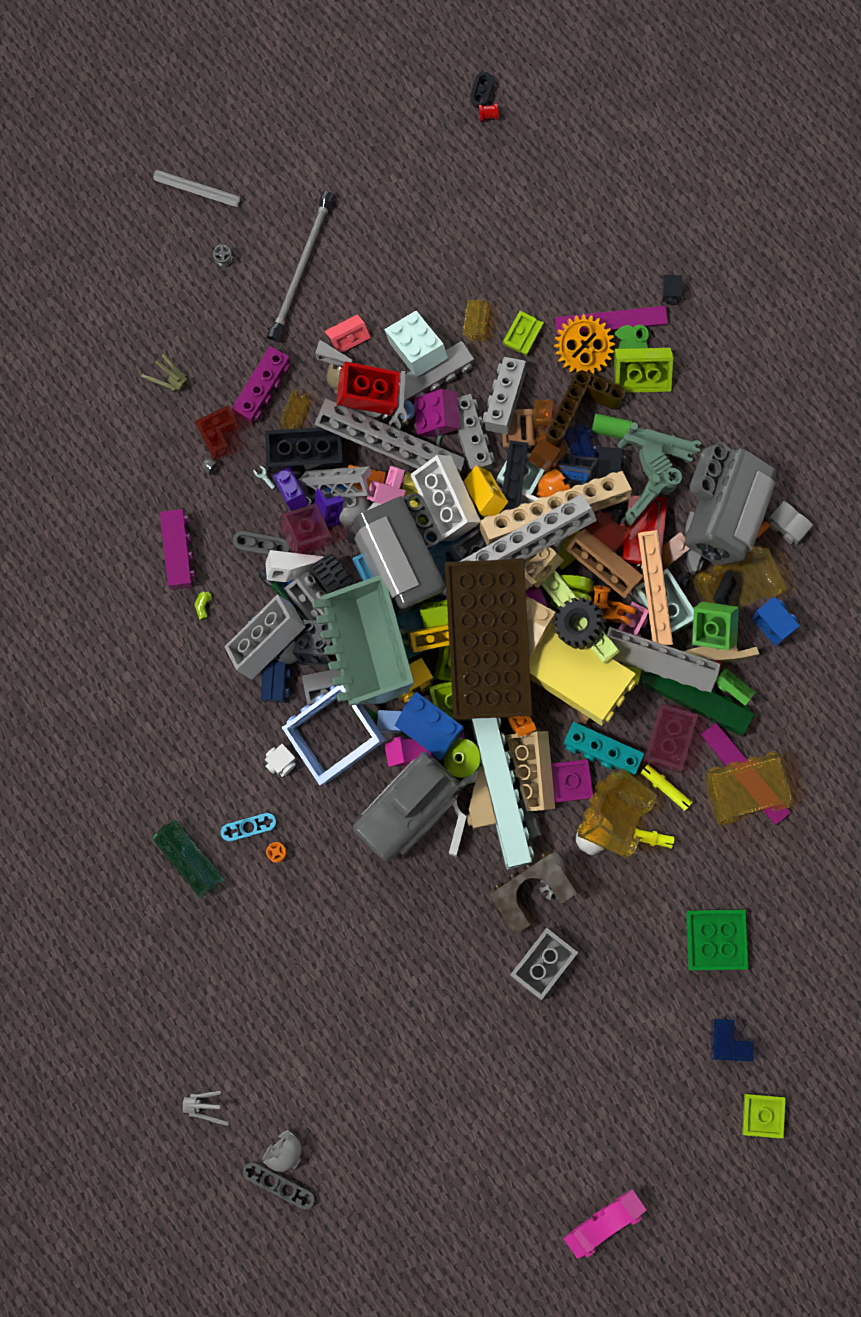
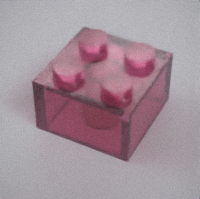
(304, 529)

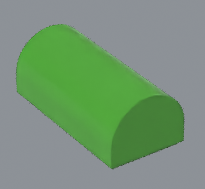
(610, 426)

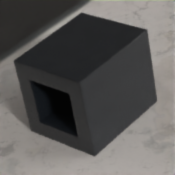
(672, 289)

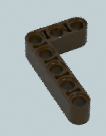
(582, 386)

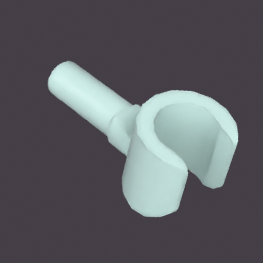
(263, 475)

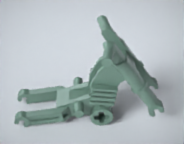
(655, 464)

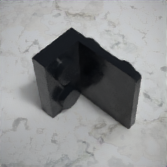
(310, 645)

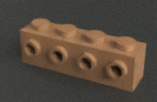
(604, 563)

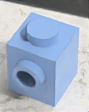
(387, 720)

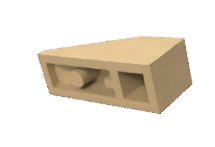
(480, 809)

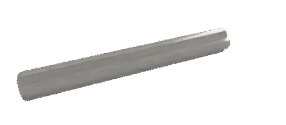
(197, 188)

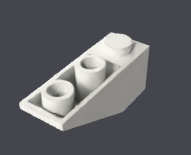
(288, 566)

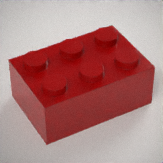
(368, 388)

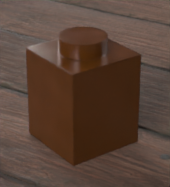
(545, 455)

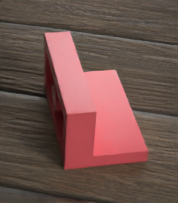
(348, 334)

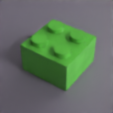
(715, 625)

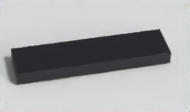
(514, 473)

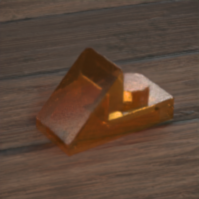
(542, 414)

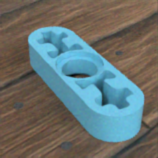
(252, 819)

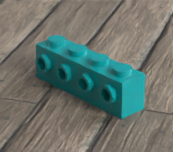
(602, 748)

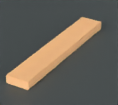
(655, 587)

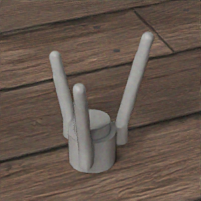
(193, 1105)

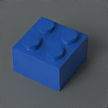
(775, 621)

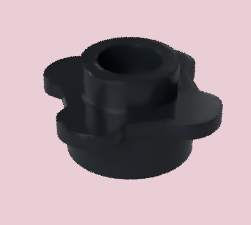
(684, 581)

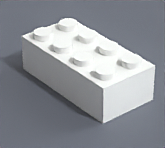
(446, 497)

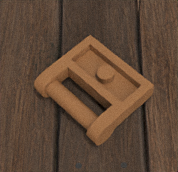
(515, 429)

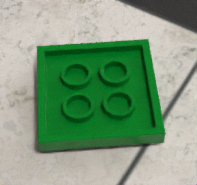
(716, 940)

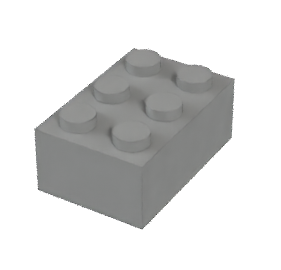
(543, 964)

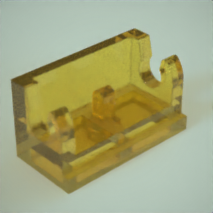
(476, 320)
(294, 411)

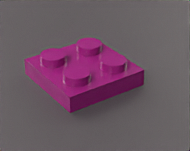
(571, 781)

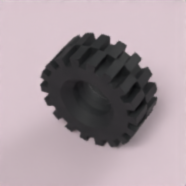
(568, 616)

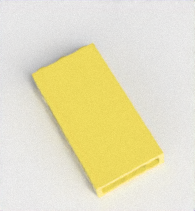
(580, 677)

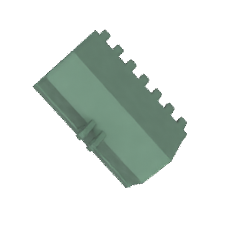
(365, 643)

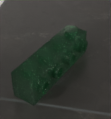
(187, 856)

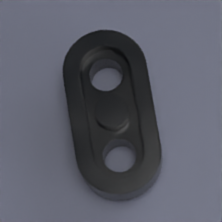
(480, 90)

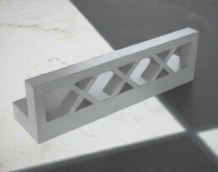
(336, 476)

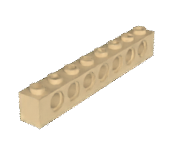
(601, 499)

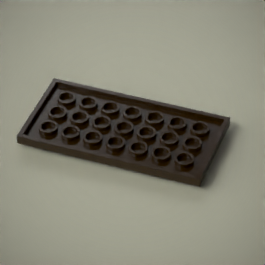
(488, 638)

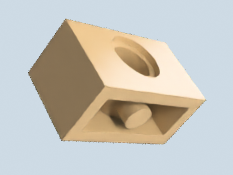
(542, 565)

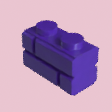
(290, 489)

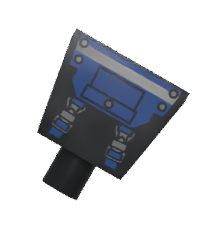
(578, 469)

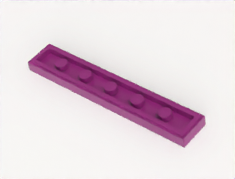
(615, 319)
(729, 753)

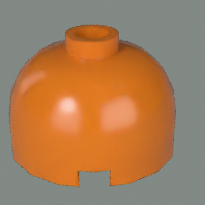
(551, 483)

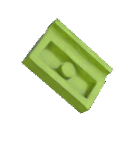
(523, 333)

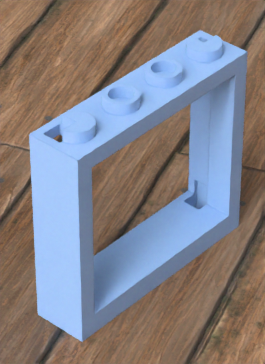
(306, 754)

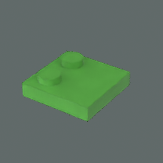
(730, 683)

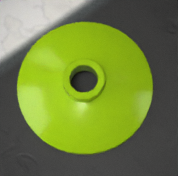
(470, 758)

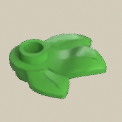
(629, 338)

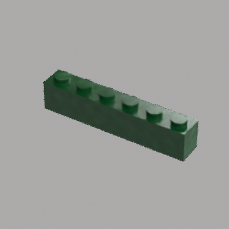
(704, 703)

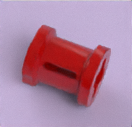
(488, 112)

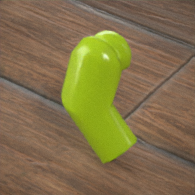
(200, 604)

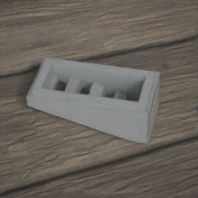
(330, 355)

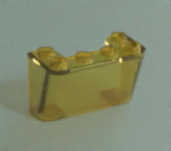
(756, 575)
(748, 787)
(616, 812)

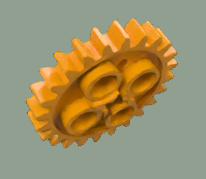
(572, 333)

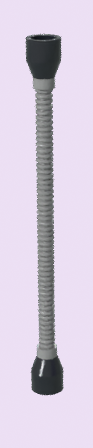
(325, 203)

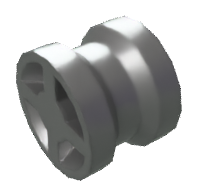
(222, 251)

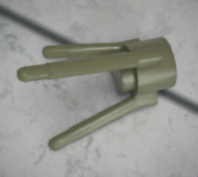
(176, 379)

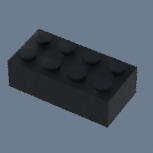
(303, 450)

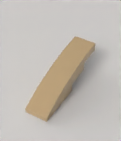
(723, 655)

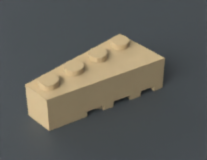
(533, 769)

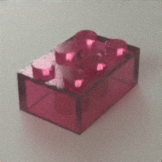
(670, 738)

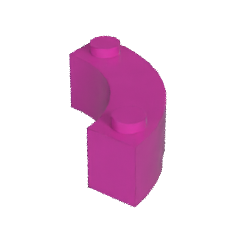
(403, 751)
(606, 1222)

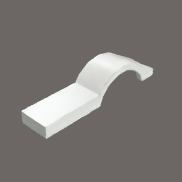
(461, 818)

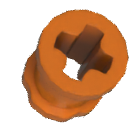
(601, 596)

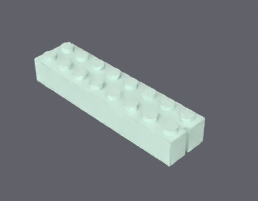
(503, 796)

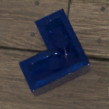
(723, 1043)

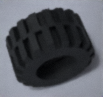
(330, 574)

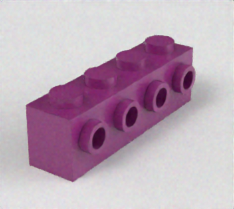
(261, 384)
(176, 549)

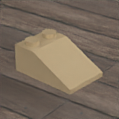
(539, 623)

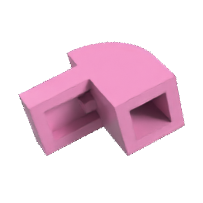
(391, 489)

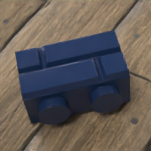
(274, 682)

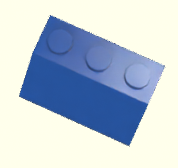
(428, 726)

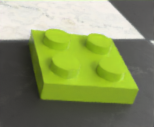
(763, 1116)

